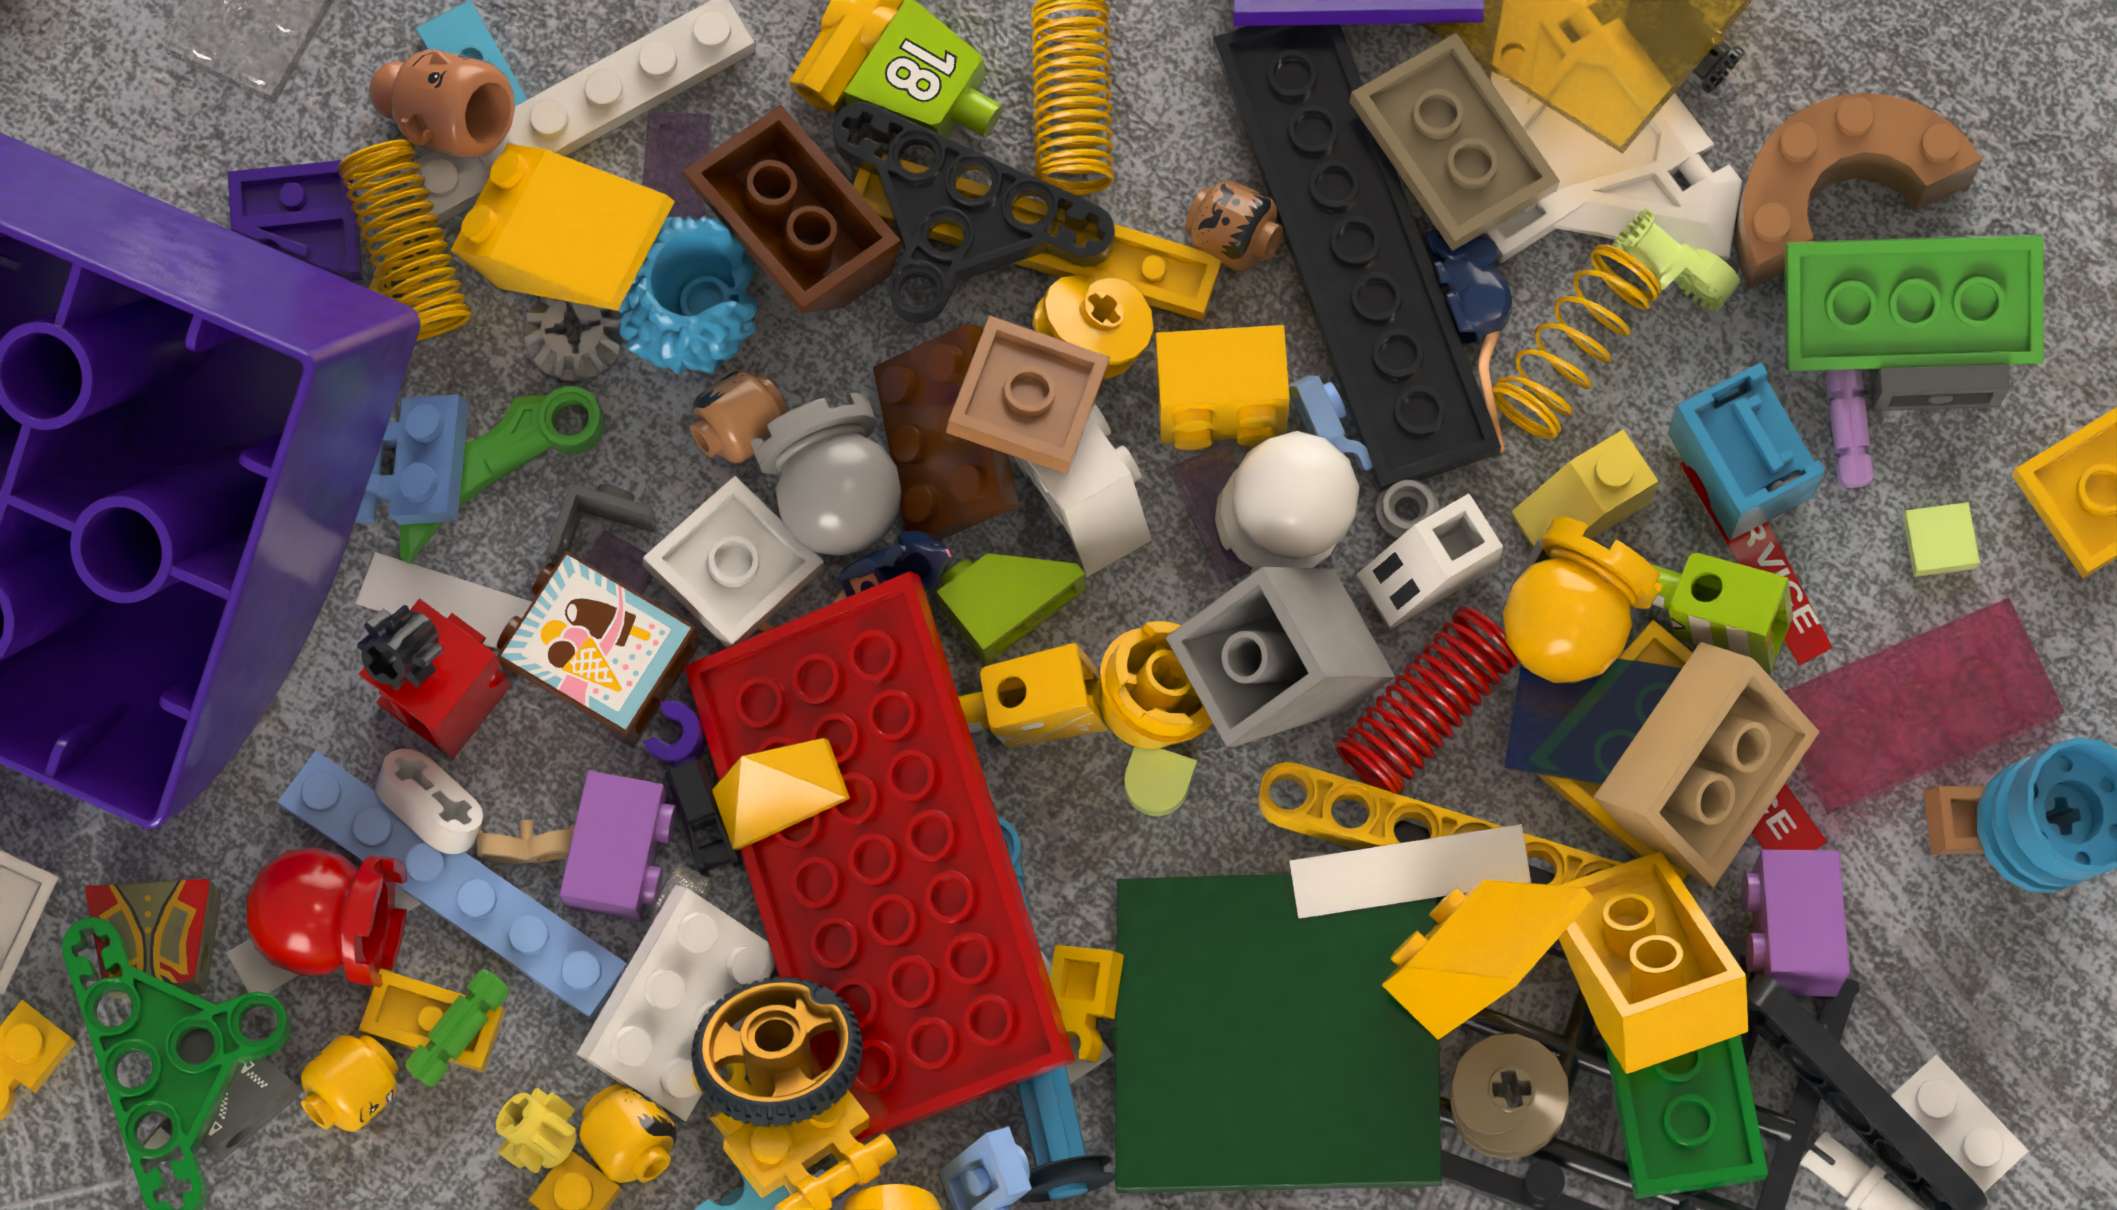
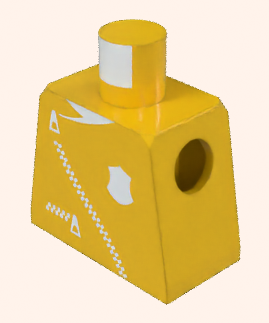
(1058, 696)

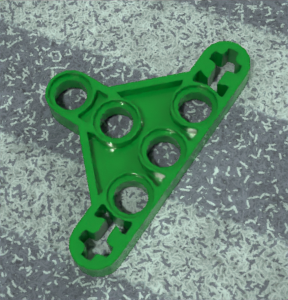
(155, 1027)

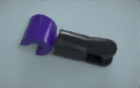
(692, 787)

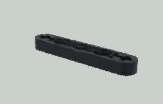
(1859, 1099)

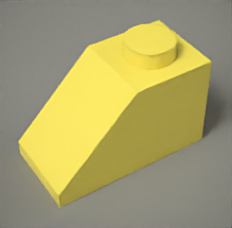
(1592, 488)

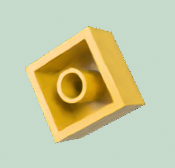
(1222, 386)

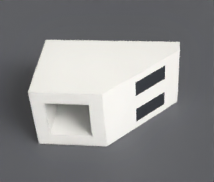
(1431, 562)

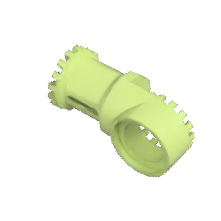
(1690, 268)

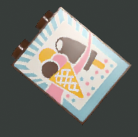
(598, 646)

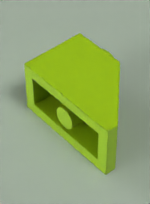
(1005, 598)

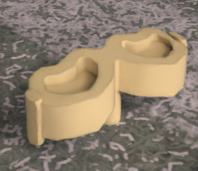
(526, 849)

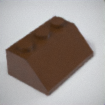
(795, 213)

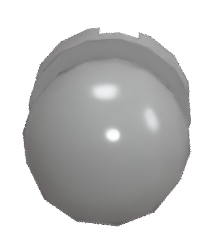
(833, 481)

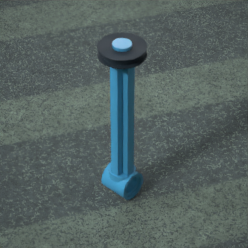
(1051, 1114)

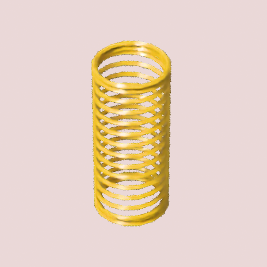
(381, 160)
(1073, 160)

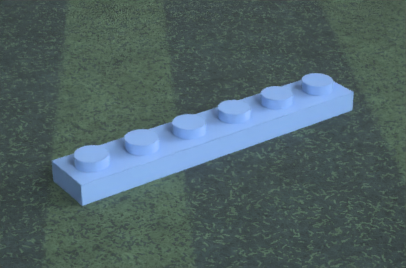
(457, 888)

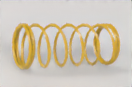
(1619, 286)

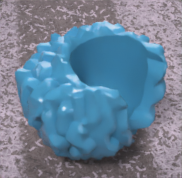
(690, 297)

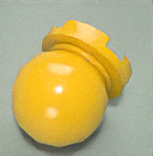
(1573, 610)

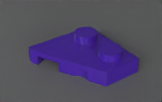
(299, 213)

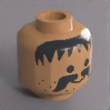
(1234, 225)
(734, 414)

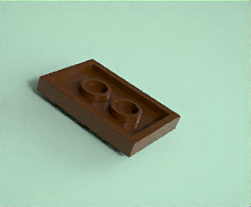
(941, 477)

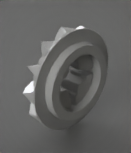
(554, 353)

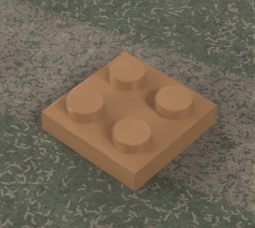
(1028, 394)

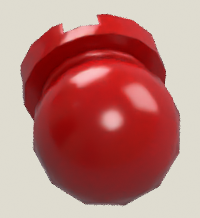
(322, 913)

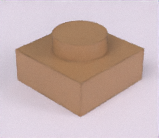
(1953, 819)

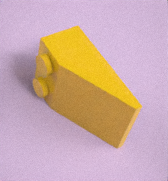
(560, 228)
(1479, 948)
(1652, 965)

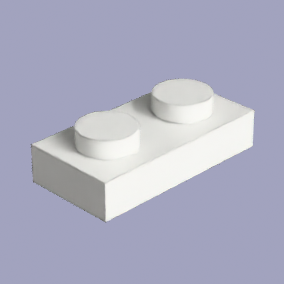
(1960, 1123)

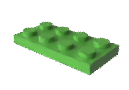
(1914, 302)

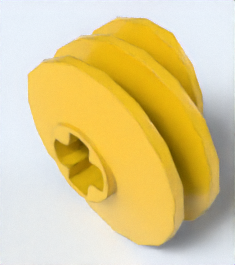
(1098, 316)

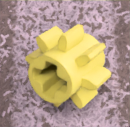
(536, 1130)

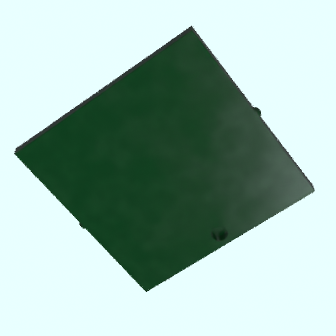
(1267, 1043)

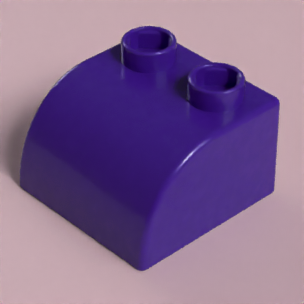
(170, 477)

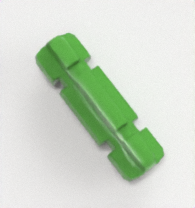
(457, 1027)

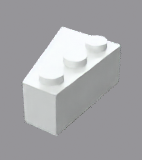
(1095, 499)

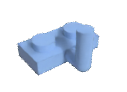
(987, 1174)

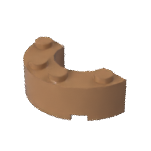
(1840, 141)

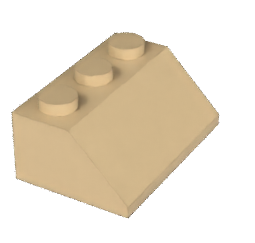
(1707, 762)

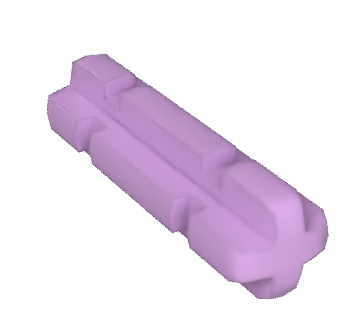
(1850, 428)

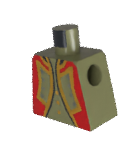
(165, 927)

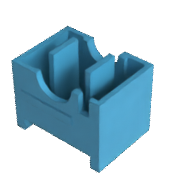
(1740, 446)

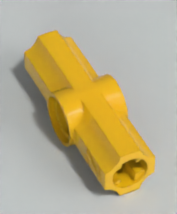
(845, 41)

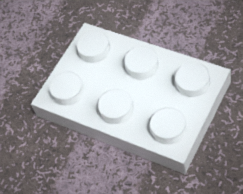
(671, 982)

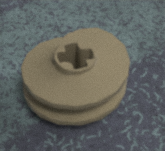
(1485, 1119)

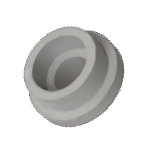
(1404, 491)

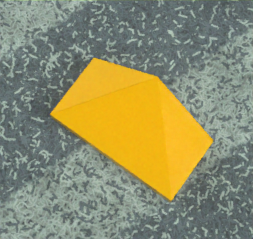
(778, 790)

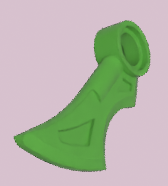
(518, 438)

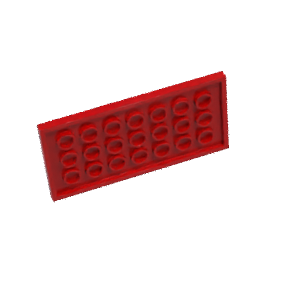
(908, 882)

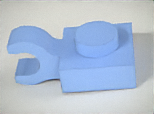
(1320, 411)

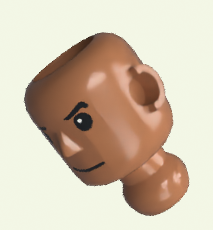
(446, 102)

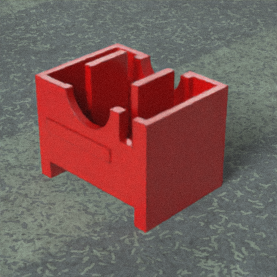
(459, 692)

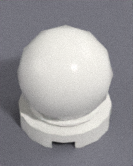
(1288, 502)

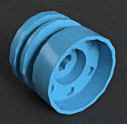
(2075, 792)

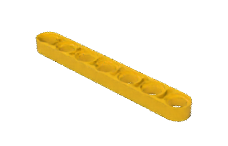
(1388, 809)

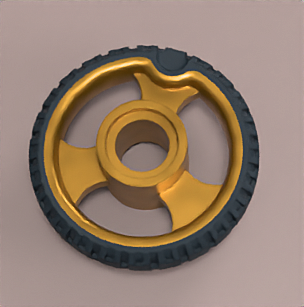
(777, 1028)

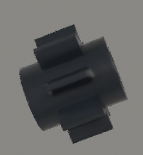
(400, 647)

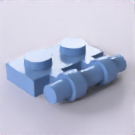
(426, 463)

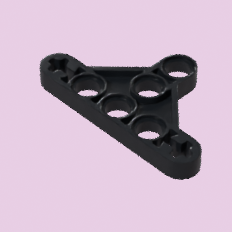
(988, 225)

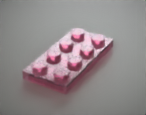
(1923, 705)

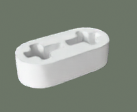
(429, 801)

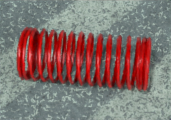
(1474, 645)

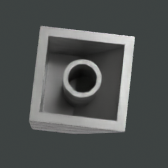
(1279, 653)

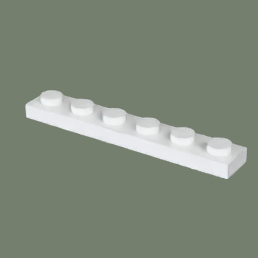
(599, 99)

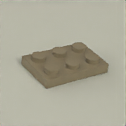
(1454, 141)

